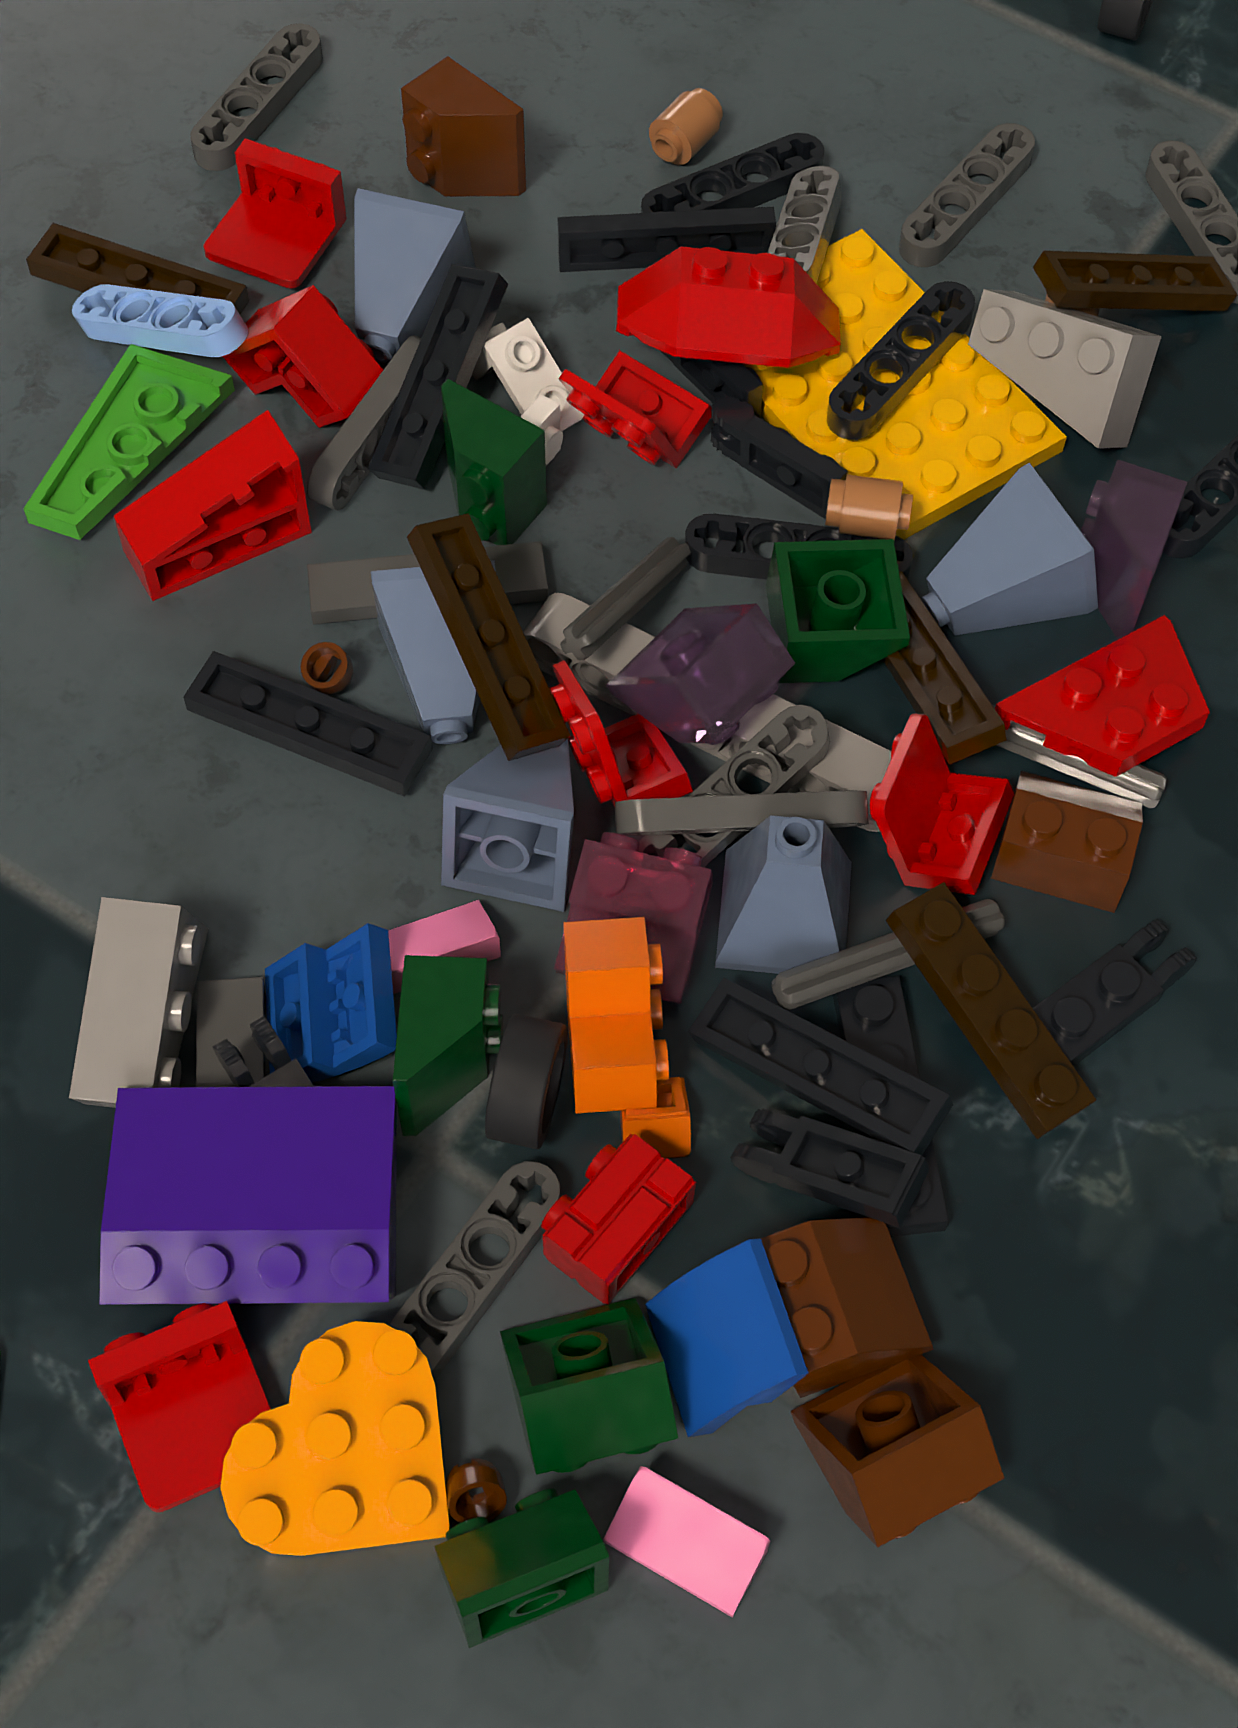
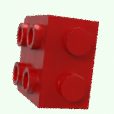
(280, 218)
(641, 408)
(622, 759)
(936, 820)
(180, 1400)

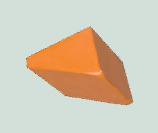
(666, 1126)

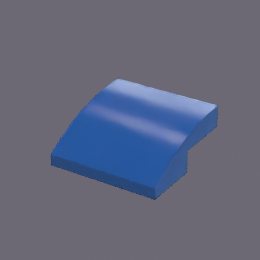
(334, 1003)
(725, 1337)

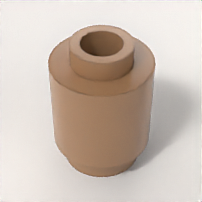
(685, 126)
(868, 506)

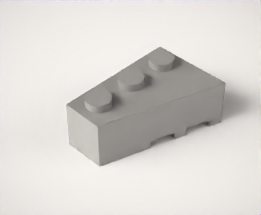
(1069, 361)
(136, 999)

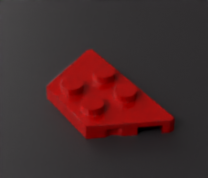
(1116, 701)

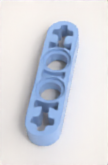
(160, 320)

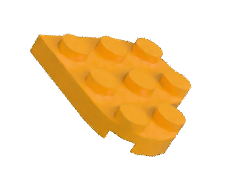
(348, 1455)

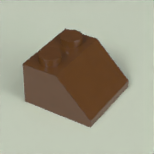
(463, 134)
(1069, 842)
(845, 1299)
(899, 1446)

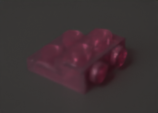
(666, 891)

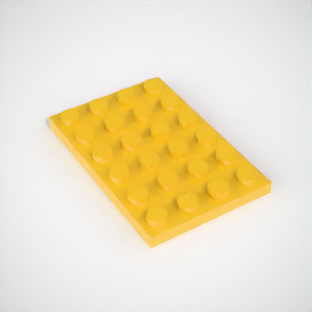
(948, 438)

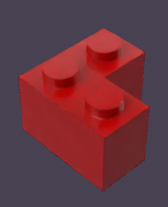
(308, 352)

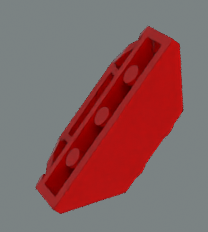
(729, 309)

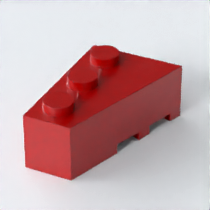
(217, 510)

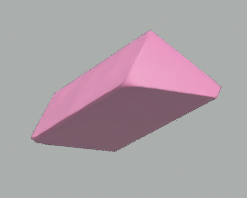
(452, 933)
(687, 1540)

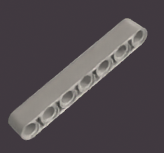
(848, 764)

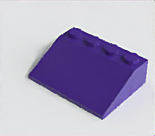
(251, 1196)

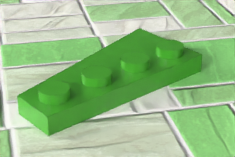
(123, 436)

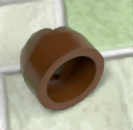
(319, 665)
(472, 1475)

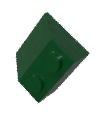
(493, 464)
(836, 606)
(443, 1035)
(589, 1386)
(522, 1564)

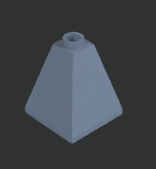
(402, 265)
(1014, 564)
(425, 655)
(511, 828)
(783, 897)

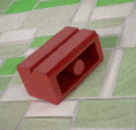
(616, 1216)

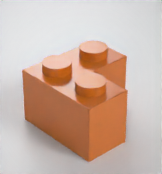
(614, 1014)

